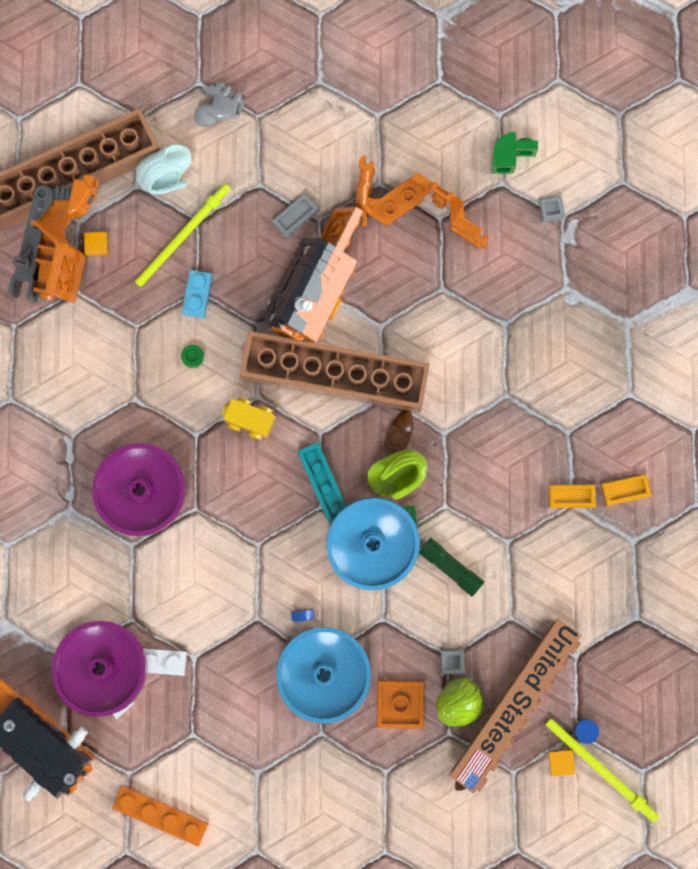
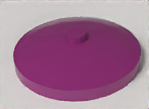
(139, 489)
(99, 668)

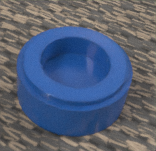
(302, 615)
(586, 731)

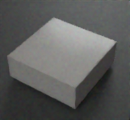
(551, 209)
(452, 662)

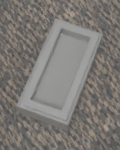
(295, 215)

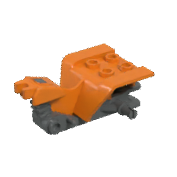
(45, 255)

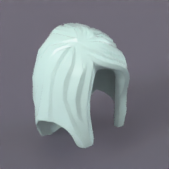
(163, 169)

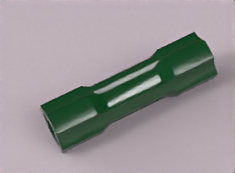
(451, 567)

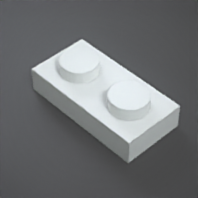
(166, 661)

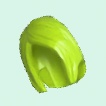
(398, 473)
(460, 702)

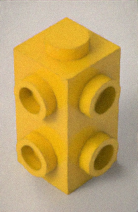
(242, 415)

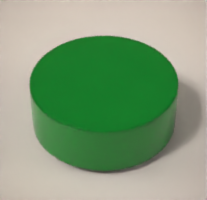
(192, 356)

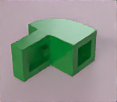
(506, 151)

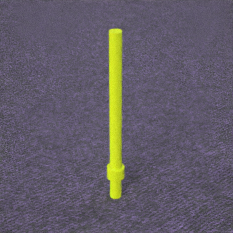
(212, 202)
(636, 801)

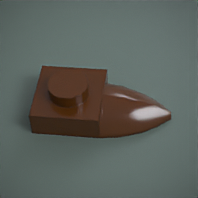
(399, 432)

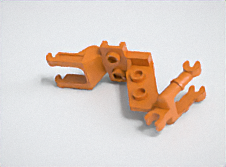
(408, 196)

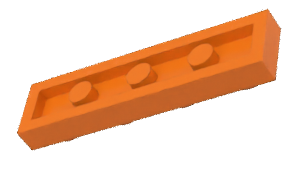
(160, 815)

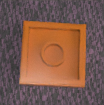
(400, 704)

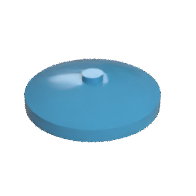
(372, 543)
(323, 675)

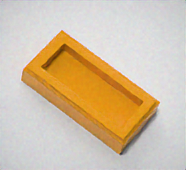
(626, 490)
(571, 496)

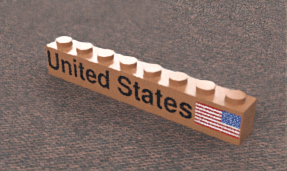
(514, 706)

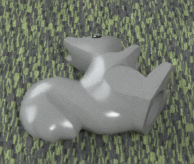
(222, 108)

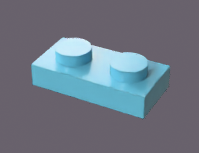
(197, 294)

